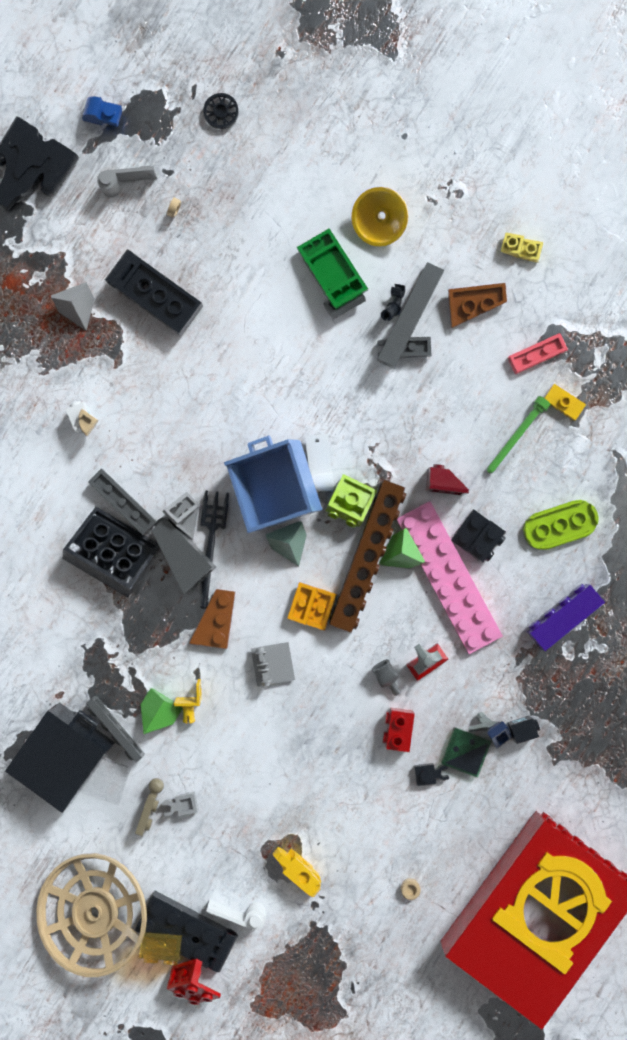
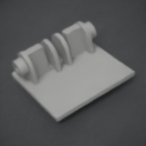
(272, 664)

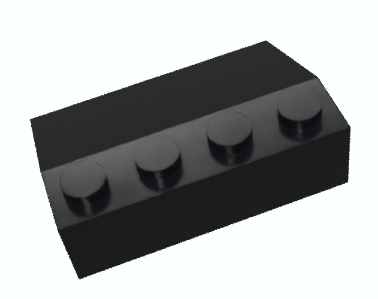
(110, 551)

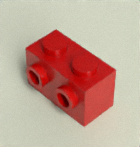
(399, 729)

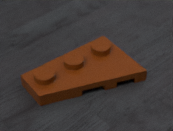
(475, 300)
(216, 621)

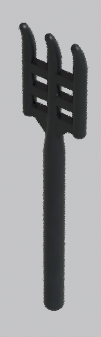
(212, 526)

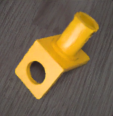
(188, 704)

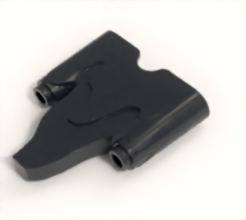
(31, 161)

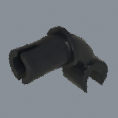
(394, 307)

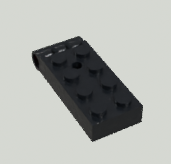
(162, 297)
(173, 918)

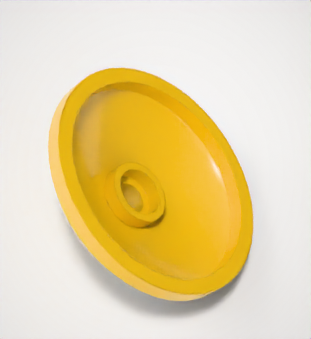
(367, 220)

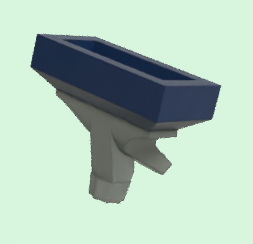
(496, 730)

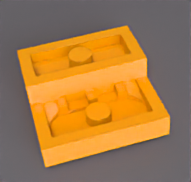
(312, 606)

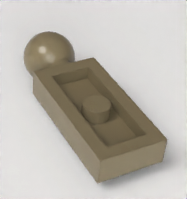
(155, 786)

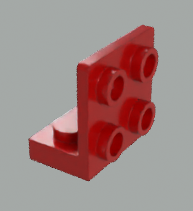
(185, 984)

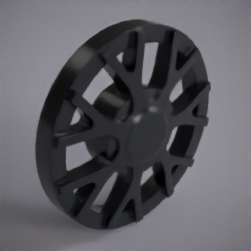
(221, 111)

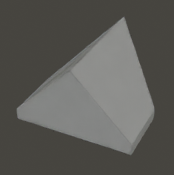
(75, 304)
(183, 513)

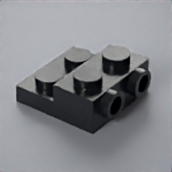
(478, 536)

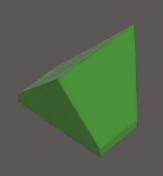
(402, 552)
(158, 711)

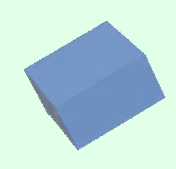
(273, 484)

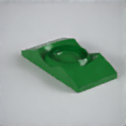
(332, 269)

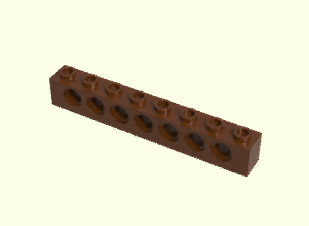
(351, 622)

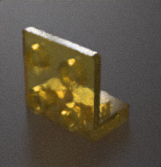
(161, 947)

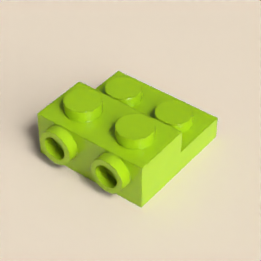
(350, 501)

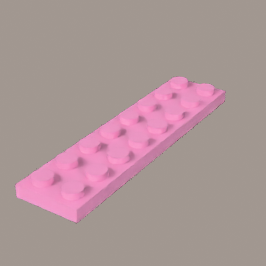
(450, 578)

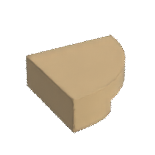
(86, 422)

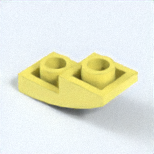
(522, 248)

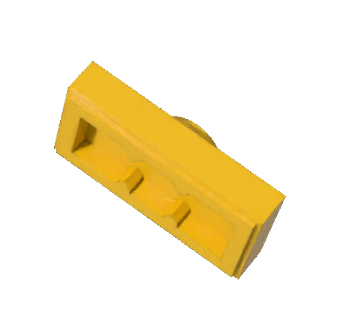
(564, 402)

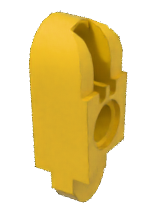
(298, 871)

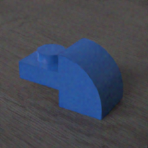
(99, 112)

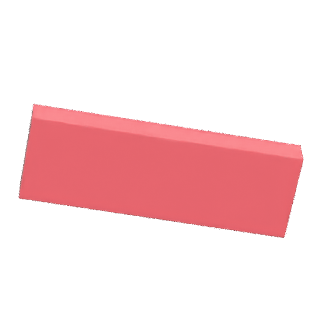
(537, 353)

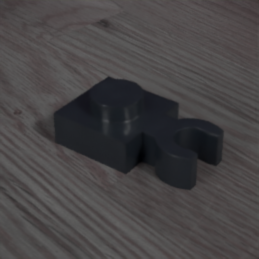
(427, 773)

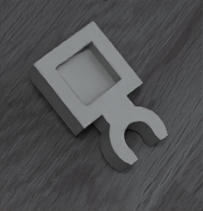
(183, 803)

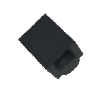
(524, 729)

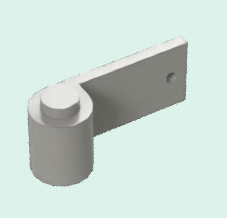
(110, 180)

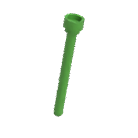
(540, 405)

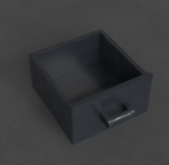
(60, 756)

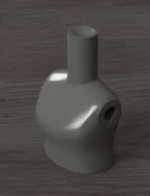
(386, 676)

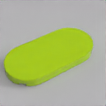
(560, 524)

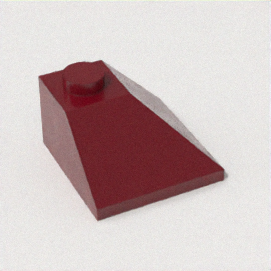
(444, 481)

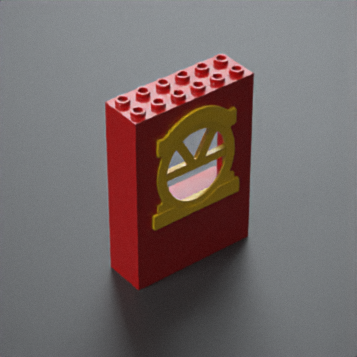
(491, 931)

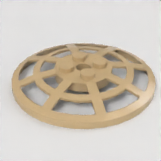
(83, 918)

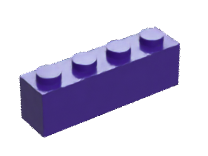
(565, 616)

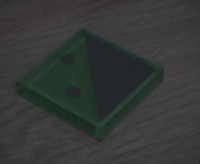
(466, 752)

